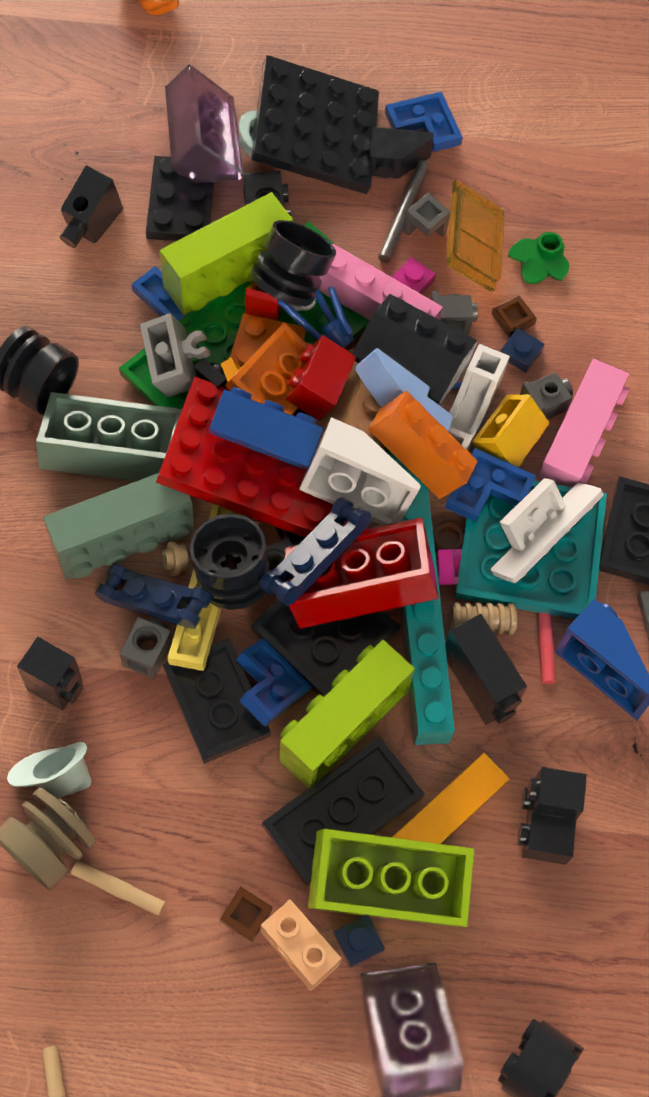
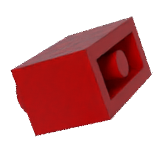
(320, 377)

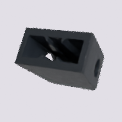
(90, 207)

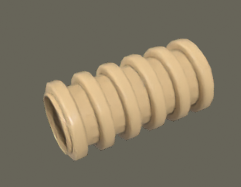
(498, 617)

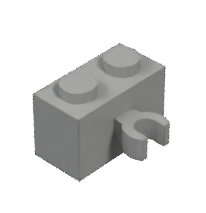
(171, 353)

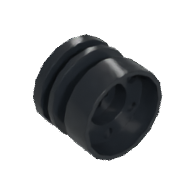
(293, 263)
(35, 368)
(230, 560)

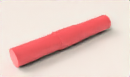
(546, 648)

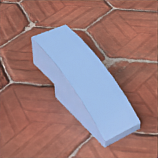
(389, 379)

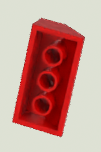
(376, 573)

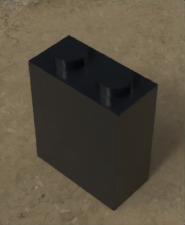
(484, 670)

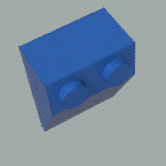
(606, 656)

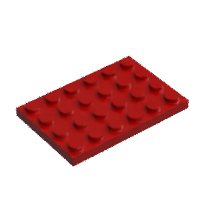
(234, 474)

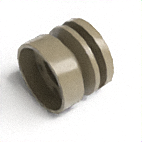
(45, 838)

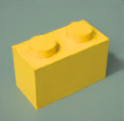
(512, 429)

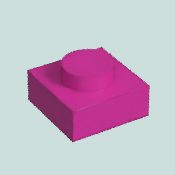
(415, 275)
(448, 565)

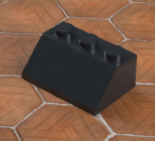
(419, 344)

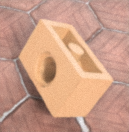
(300, 945)

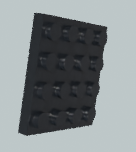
(315, 125)

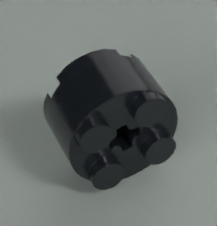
(542, 1064)

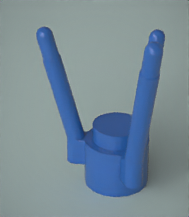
(336, 329)

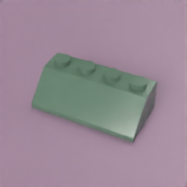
(104, 437)

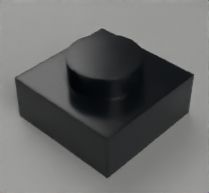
(210, 373)

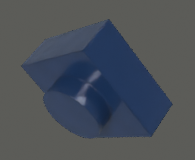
(522, 350)
(358, 941)

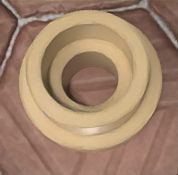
(175, 558)

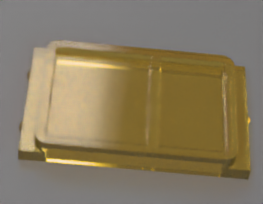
(475, 236)

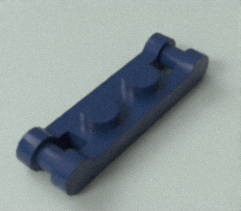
(316, 552)
(154, 597)

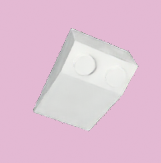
(358, 469)

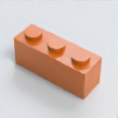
(423, 445)

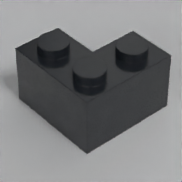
(552, 807)

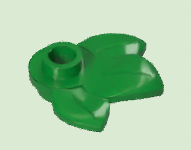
(539, 261)

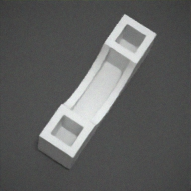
(476, 393)

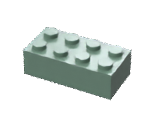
(118, 525)

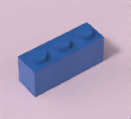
(266, 428)

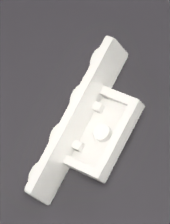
(540, 523)

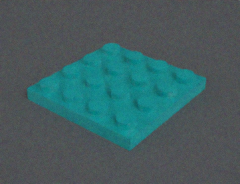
(556, 585)

